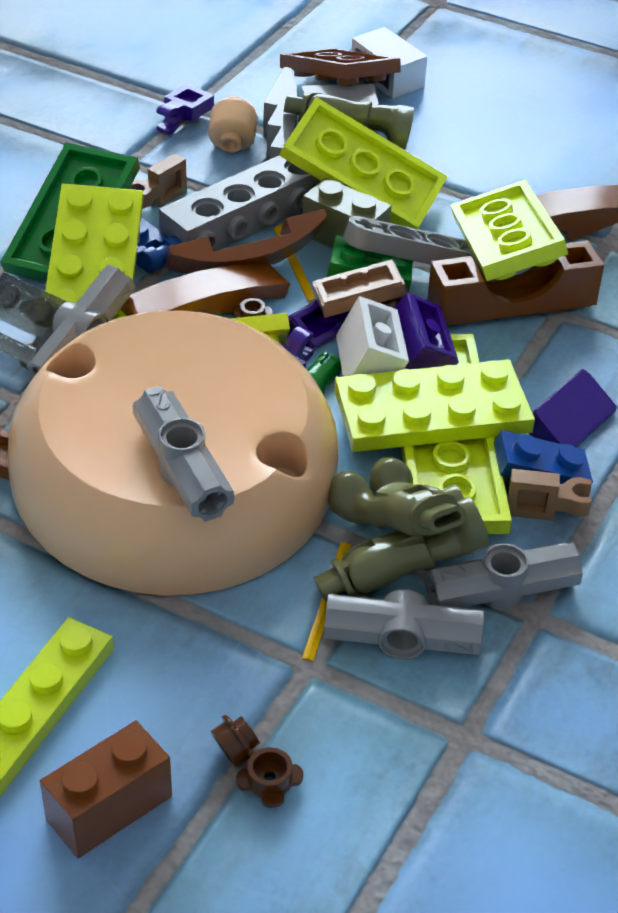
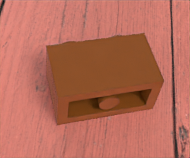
(106, 788)

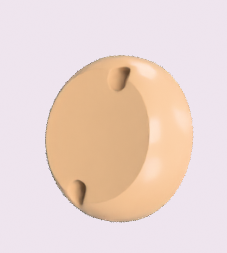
(96, 485)

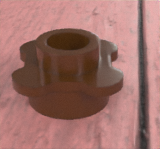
(272, 763)

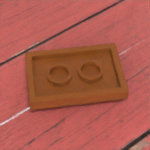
(340, 64)

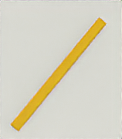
(298, 271)
(319, 622)

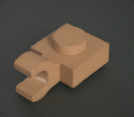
(164, 181)
(541, 494)

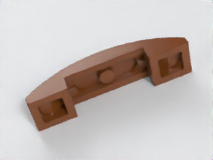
(294, 235)

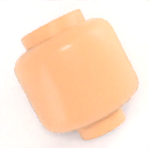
(232, 122)

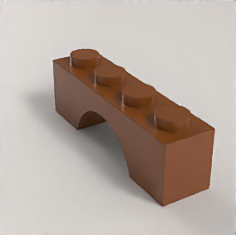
(469, 298)

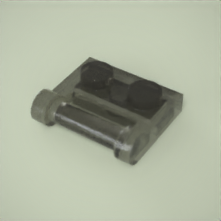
(29, 311)

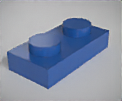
(535, 454)

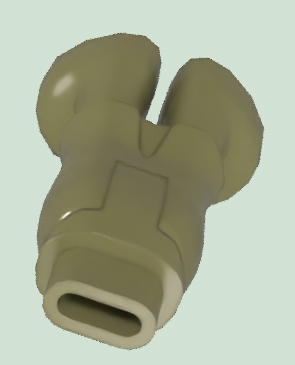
(390, 120)
(393, 500)
(398, 554)

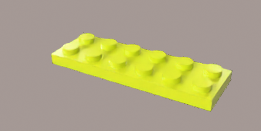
(465, 462)

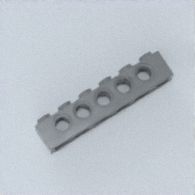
(239, 204)

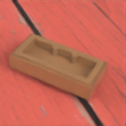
(375, 282)

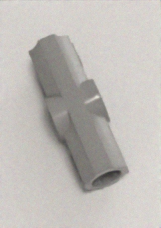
(94, 308)
(183, 453)
(504, 576)
(404, 624)

